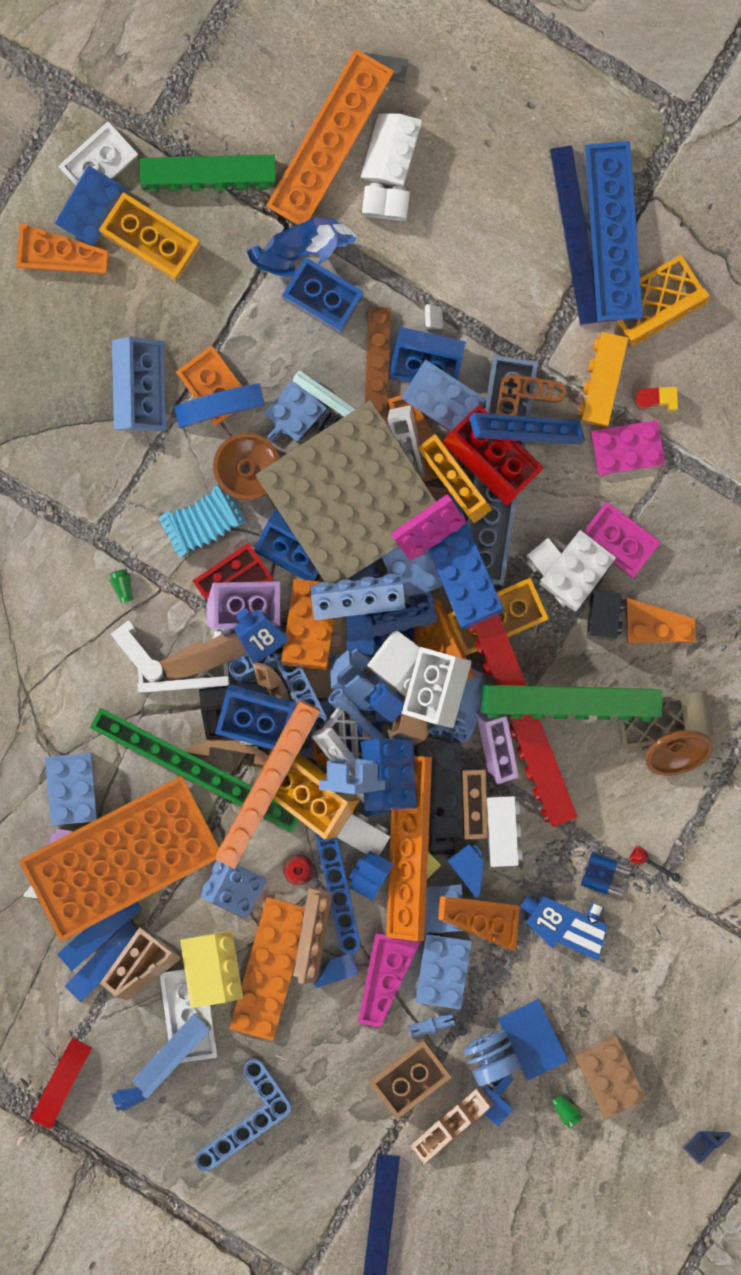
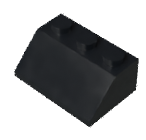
(211, 705)

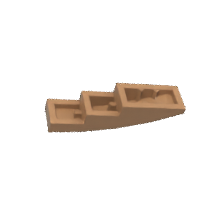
(202, 657)
(452, 1125)

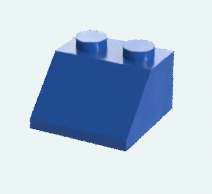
(468, 866)

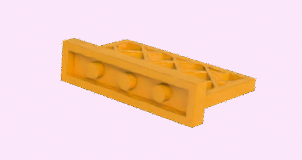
(671, 313)

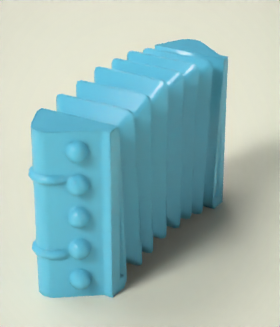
(203, 522)

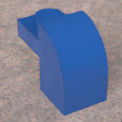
(501, 1108)

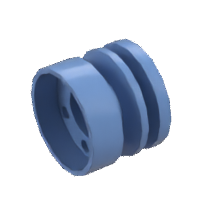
(491, 1056)

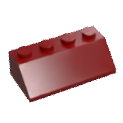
(497, 462)

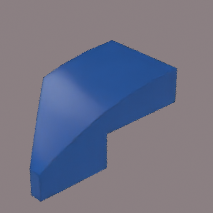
(336, 970)

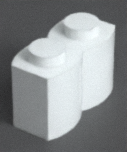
(385, 203)

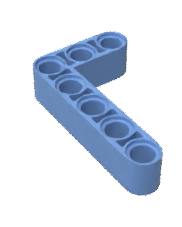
(292, 679)
(250, 1121)

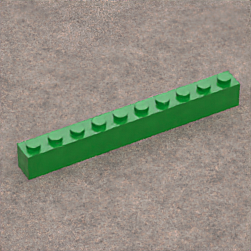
(185, 764)

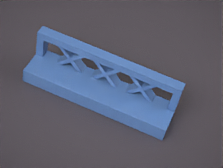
(171, 1055)

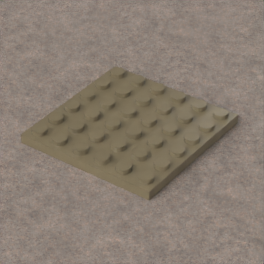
(347, 493)

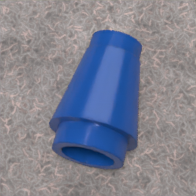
(127, 1098)

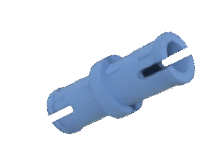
(431, 1025)

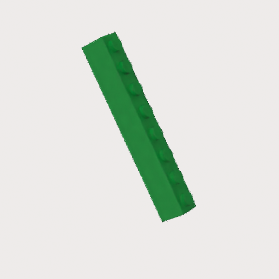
(571, 701)

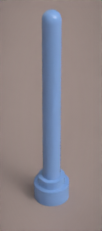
(340, 700)

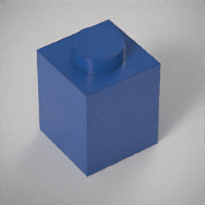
(386, 701)

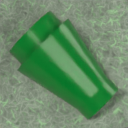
(121, 584)
(567, 1111)

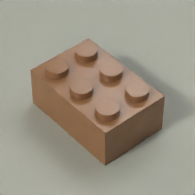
(610, 1076)
(410, 1078)

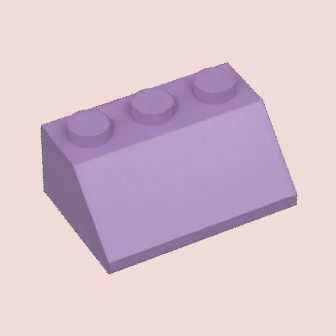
(231, 597)

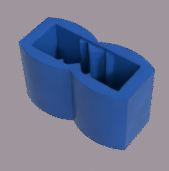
(370, 874)

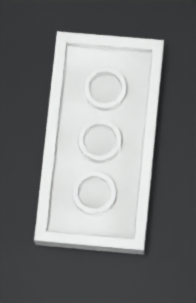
(179, 1010)

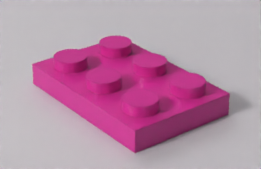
(627, 448)
(428, 528)
(622, 539)

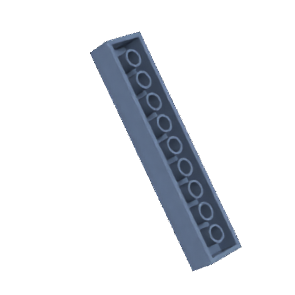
(494, 530)

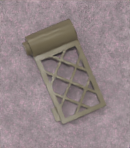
(695, 716)

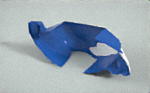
(309, 237)

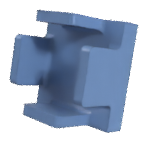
(348, 675)
(364, 780)

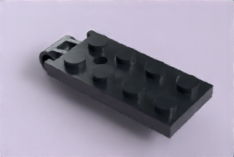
(445, 793)

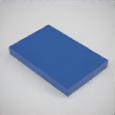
(533, 1039)

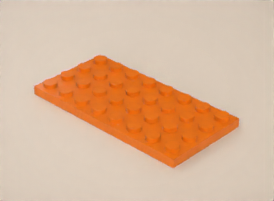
(120, 858)

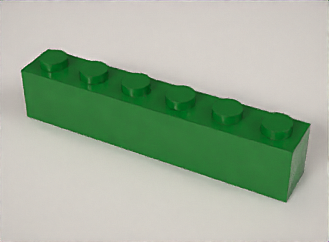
(207, 172)

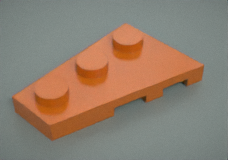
(656, 624)

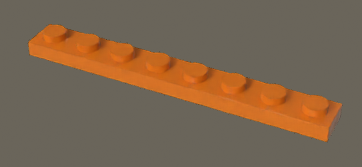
(267, 784)

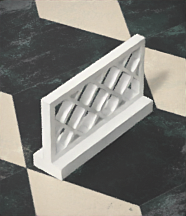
(335, 746)

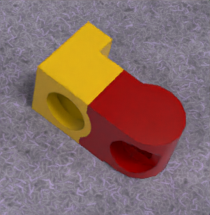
(657, 397)

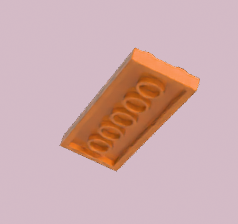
(269, 969)

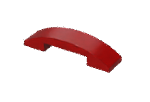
(61, 1083)

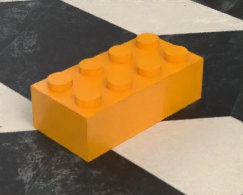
(150, 237)
(520, 613)
(318, 809)

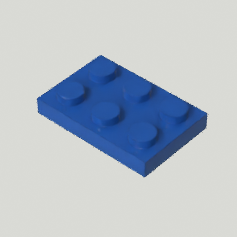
(89, 205)

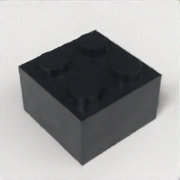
(604, 615)

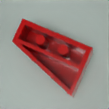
(238, 567)

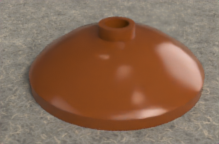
(241, 451)
(678, 752)

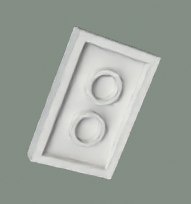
(103, 151)
(577, 570)

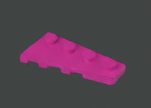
(386, 971)

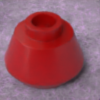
(298, 861)

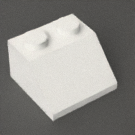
(395, 662)

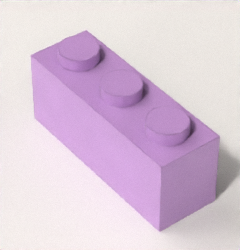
(497, 747)

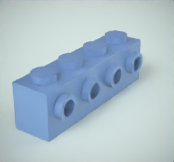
(357, 597)

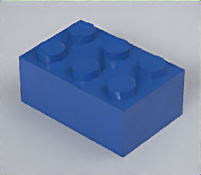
(322, 295)
(253, 716)
(397, 768)

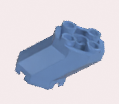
(466, 715)

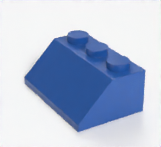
(417, 346)
(282, 548)

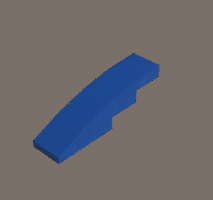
(95, 935)

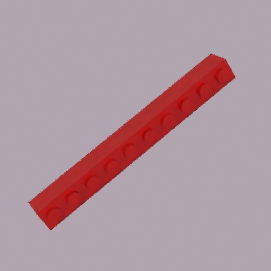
(529, 732)

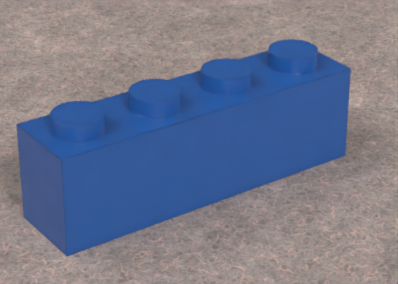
(357, 627)

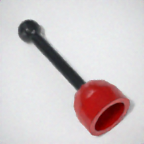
(640, 856)

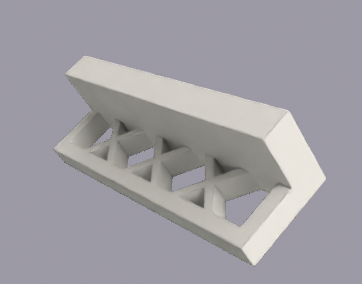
(184, 684)

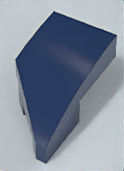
(703, 1143)

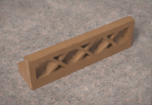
(312, 935)

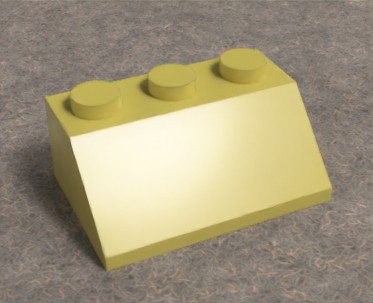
(211, 969)

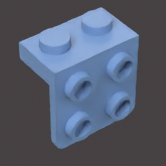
(233, 888)

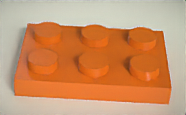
(206, 376)

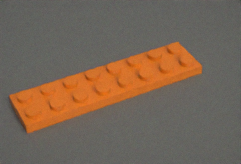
(330, 138)
(410, 859)

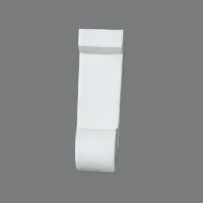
(149, 668)

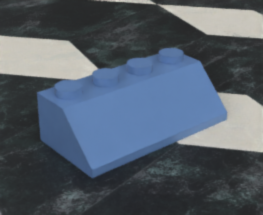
(138, 384)

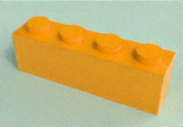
(603, 380)
(454, 478)

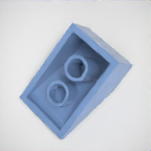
(433, 894)

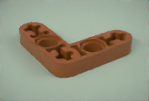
(521, 391)

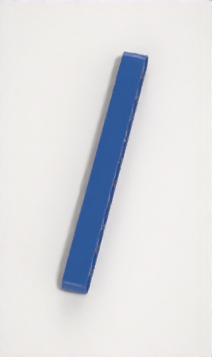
(334, 887)

